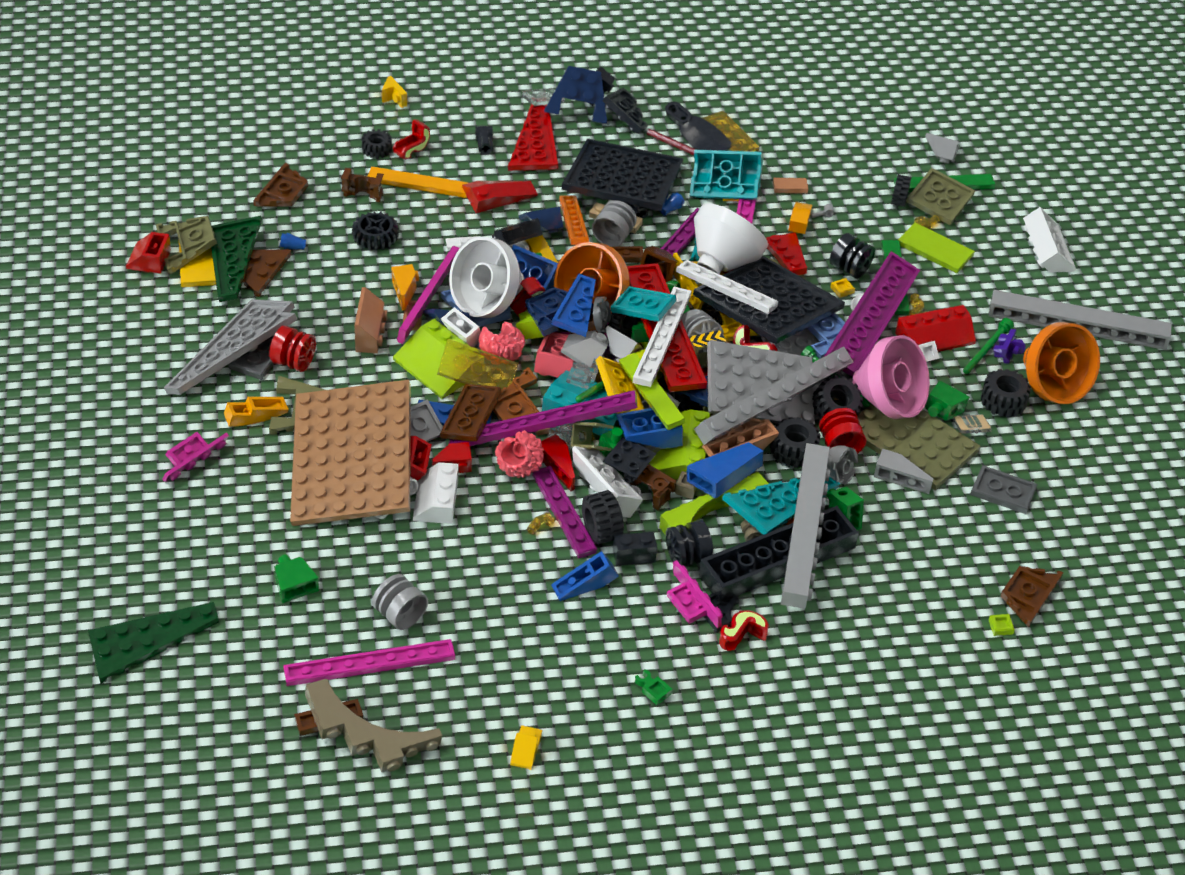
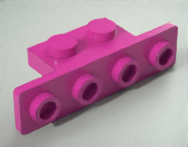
(189, 451)
(690, 599)

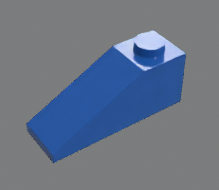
(585, 578)

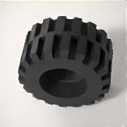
(839, 388)
(1005, 393)
(792, 440)
(602, 516)

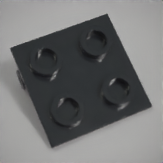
(629, 459)

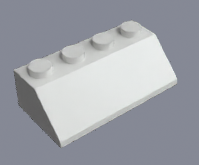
(1048, 242)
(604, 477)

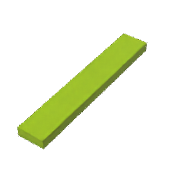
(654, 395)

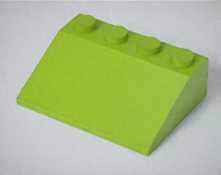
(423, 355)
(675, 460)

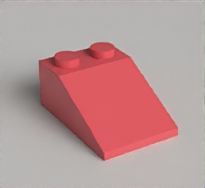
(550, 359)

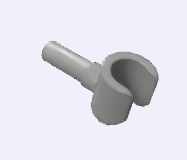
(828, 211)

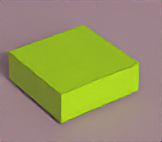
(1001, 624)

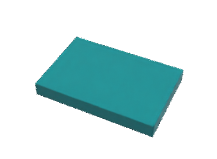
(643, 303)

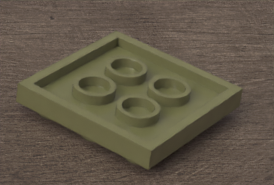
(940, 196)

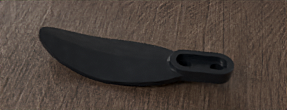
(696, 130)

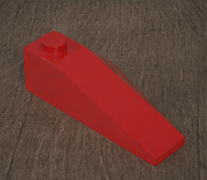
(494, 194)

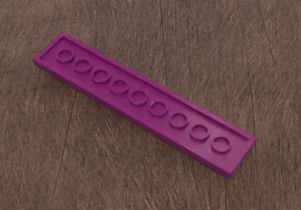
(874, 310)

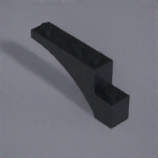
(518, 232)

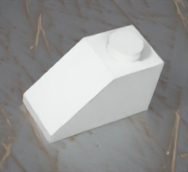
(462, 327)

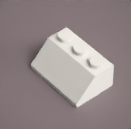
(437, 494)

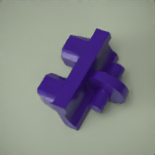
(1008, 346)

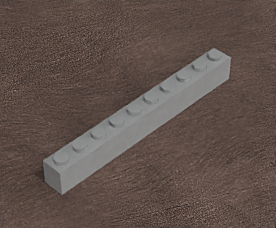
(1099, 322)
(773, 395)
(805, 526)

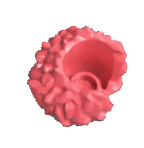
(505, 345)
(520, 454)

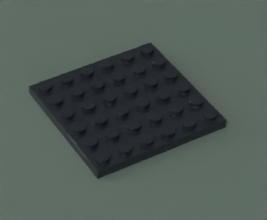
(623, 174)
(798, 300)

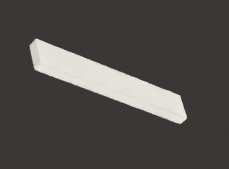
(727, 286)

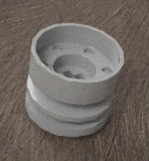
(614, 223)
(699, 322)
(400, 601)

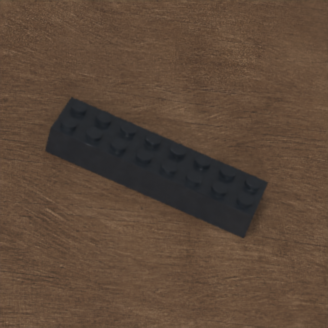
(766, 556)

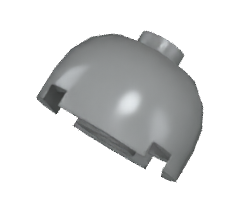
(842, 463)

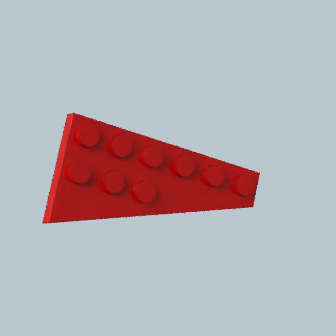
(535, 144)

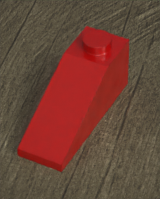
(558, 457)

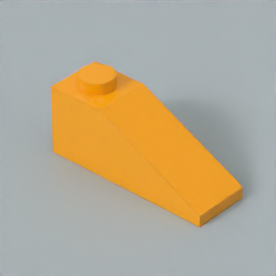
(404, 283)

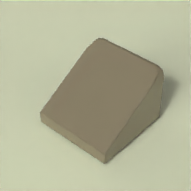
(684, 488)

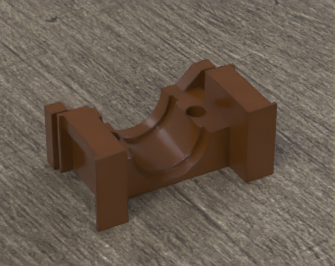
(356, 183)
(660, 484)

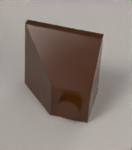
(665, 260)

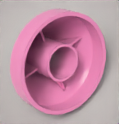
(895, 377)

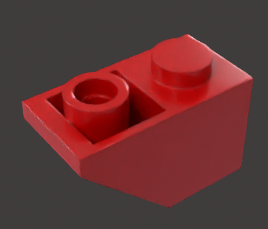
(456, 454)

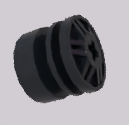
(852, 255)
(689, 542)

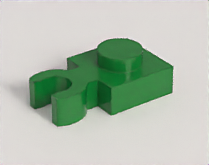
(655, 688)

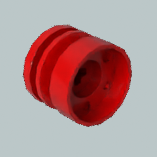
(292, 348)
(842, 428)

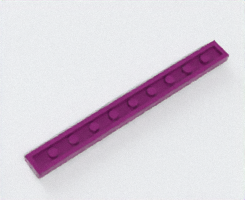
(556, 417)

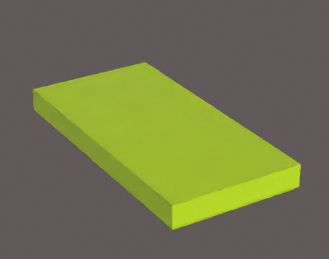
(936, 247)

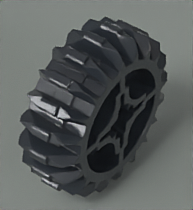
(375, 230)

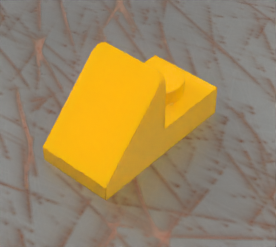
(393, 91)
(525, 747)

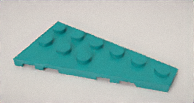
(769, 504)

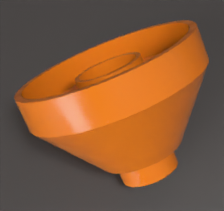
(596, 262)
(1062, 362)

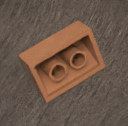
(369, 322)

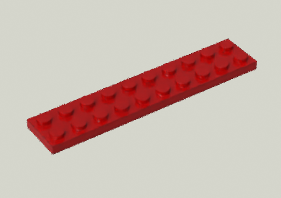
(680, 362)

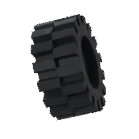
(376, 143)
(901, 190)
(623, 326)

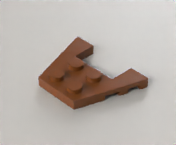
(513, 400)

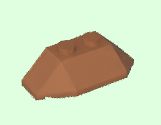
(755, 431)

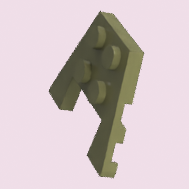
(194, 238)
(289, 386)

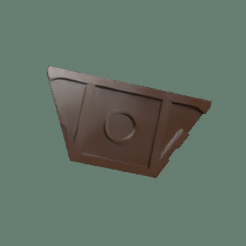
(282, 189)
(263, 268)
(1029, 591)

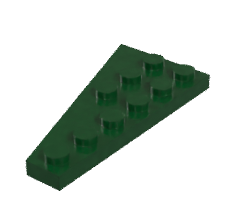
(233, 254)
(143, 638)

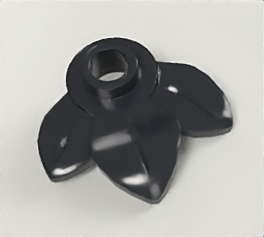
(686, 403)

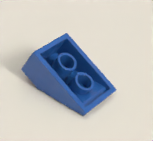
(535, 266)
(647, 429)

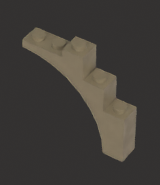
(361, 736)

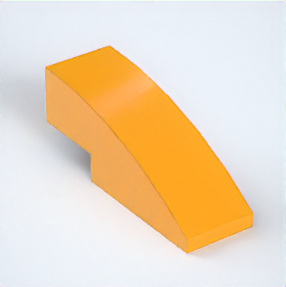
(800, 217)
(254, 410)

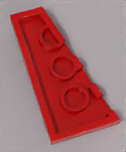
(788, 252)

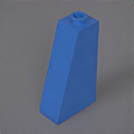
(725, 469)

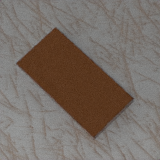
(470, 412)

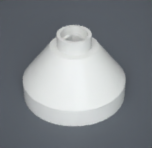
(726, 239)
(485, 277)

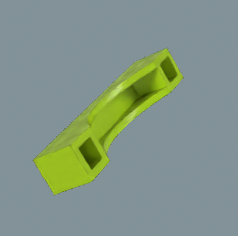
(705, 504)

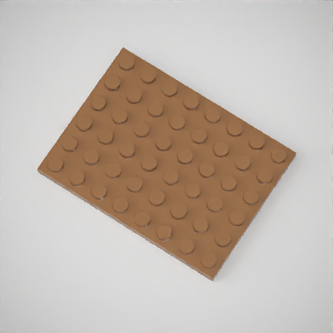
(351, 453)

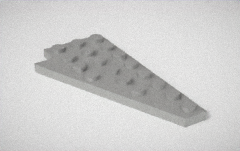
(243, 333)

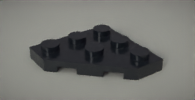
(624, 106)

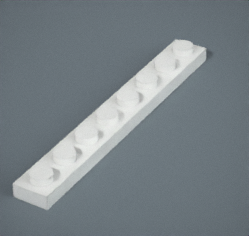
(661, 339)

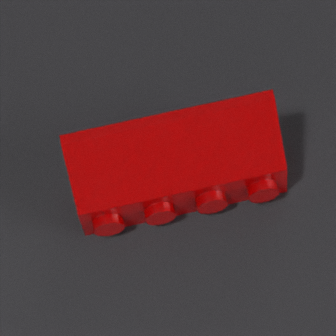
(947, 327)

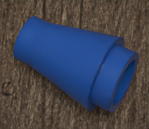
(673, 203)
(291, 241)

